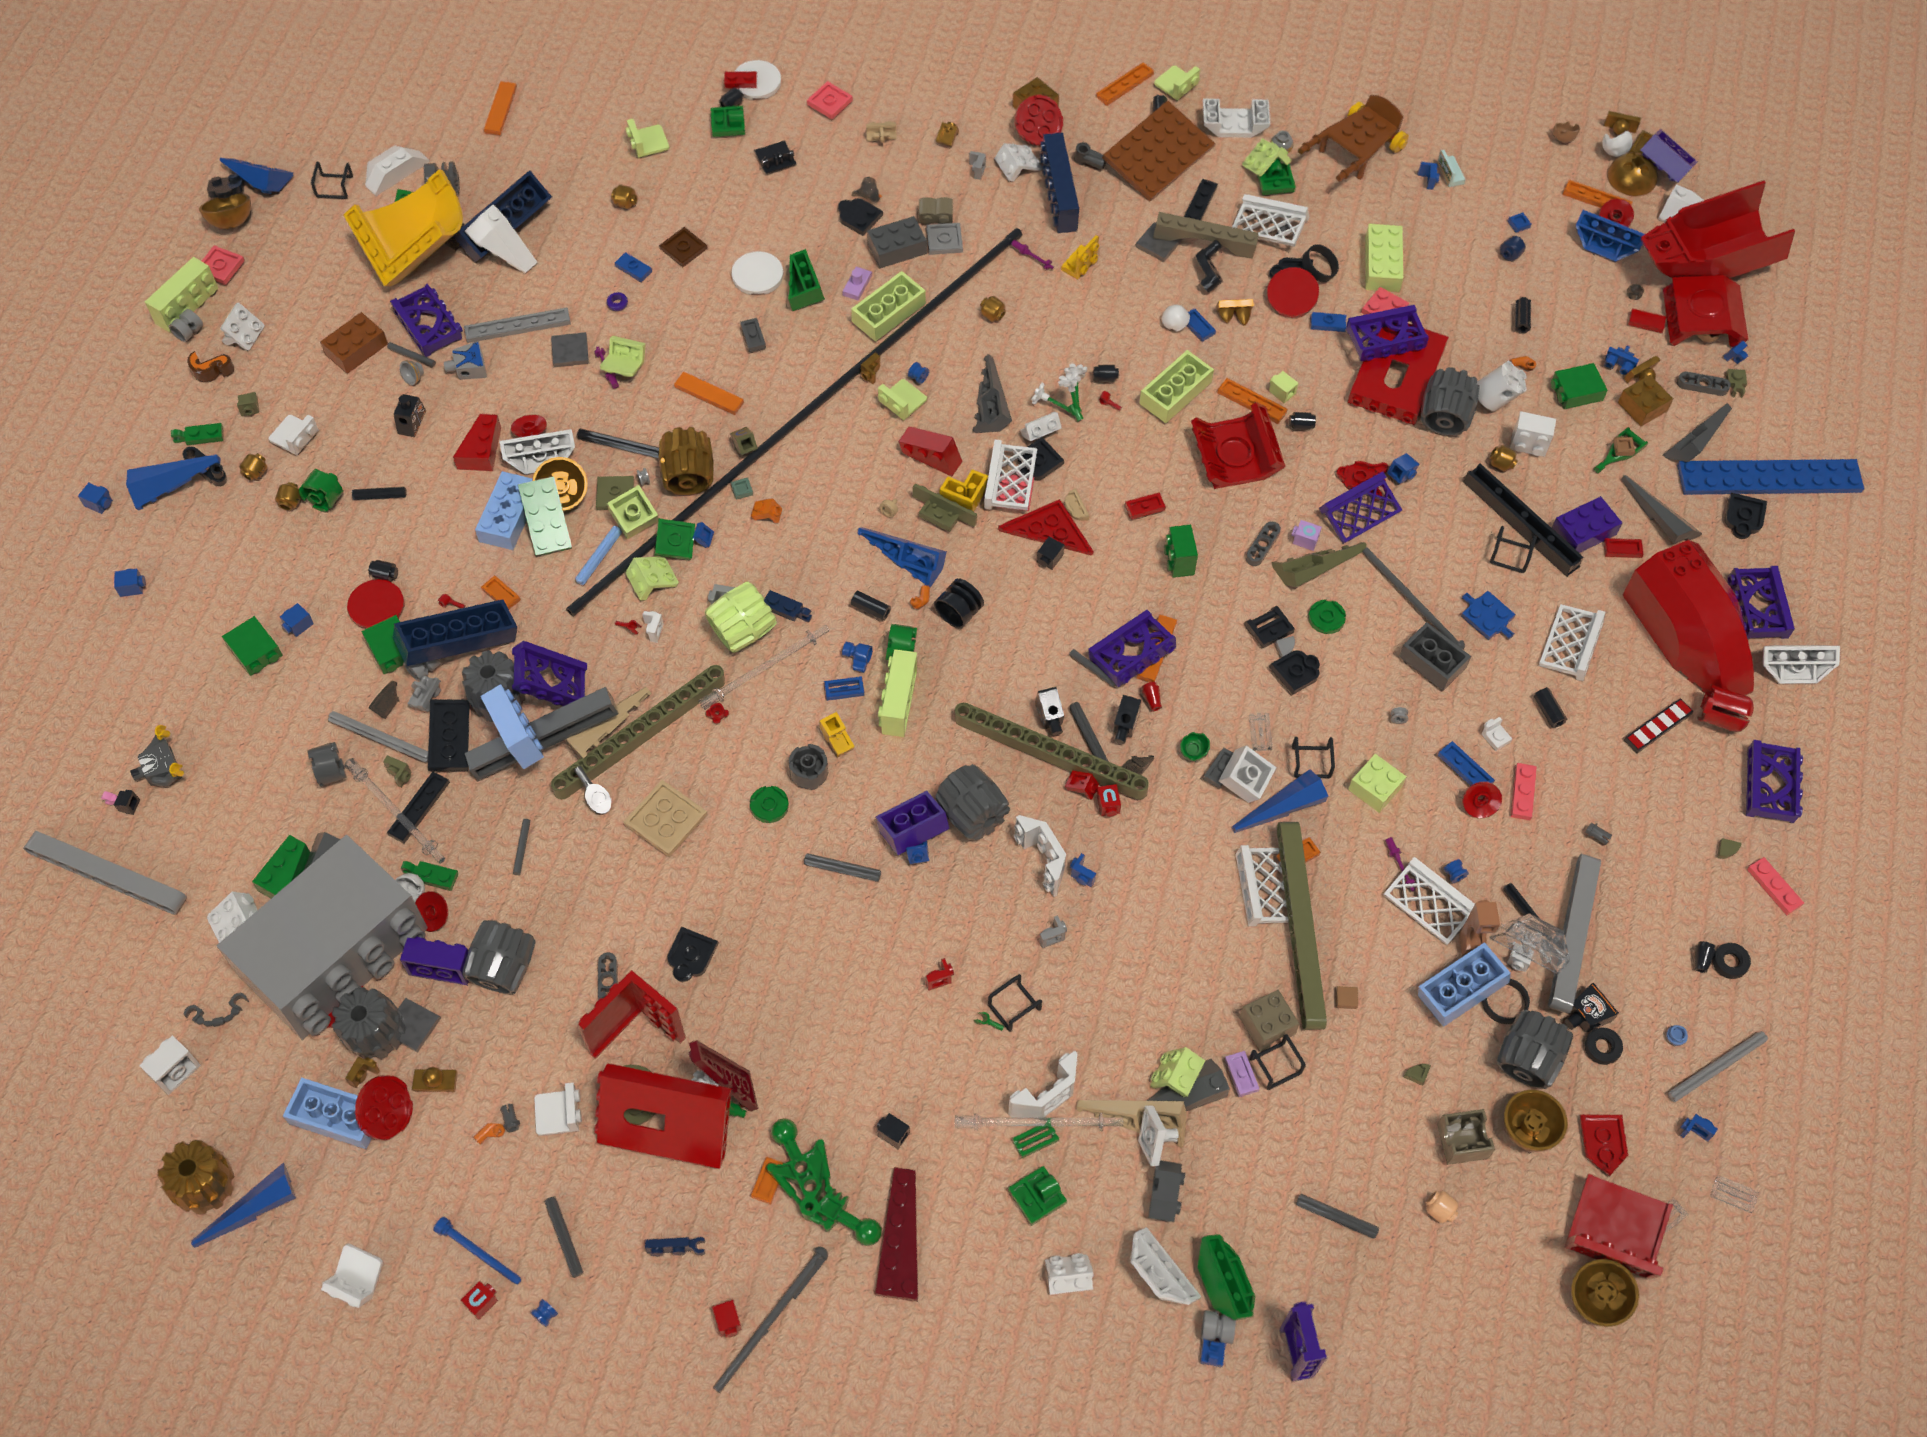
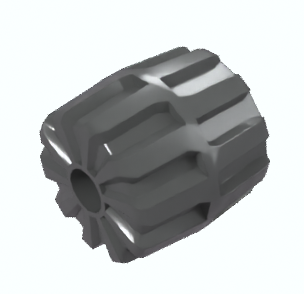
(1449, 402)
(484, 675)
(972, 802)
(498, 957)
(368, 1023)
(1534, 1049)

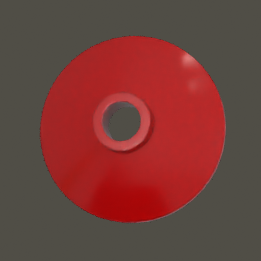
(1621, 209)
(528, 425)
(1487, 805)
(426, 904)

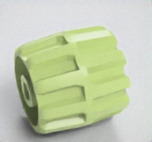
(740, 617)

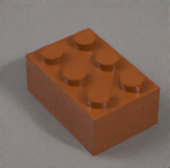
(354, 342)

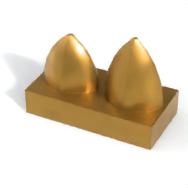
(1242, 308)

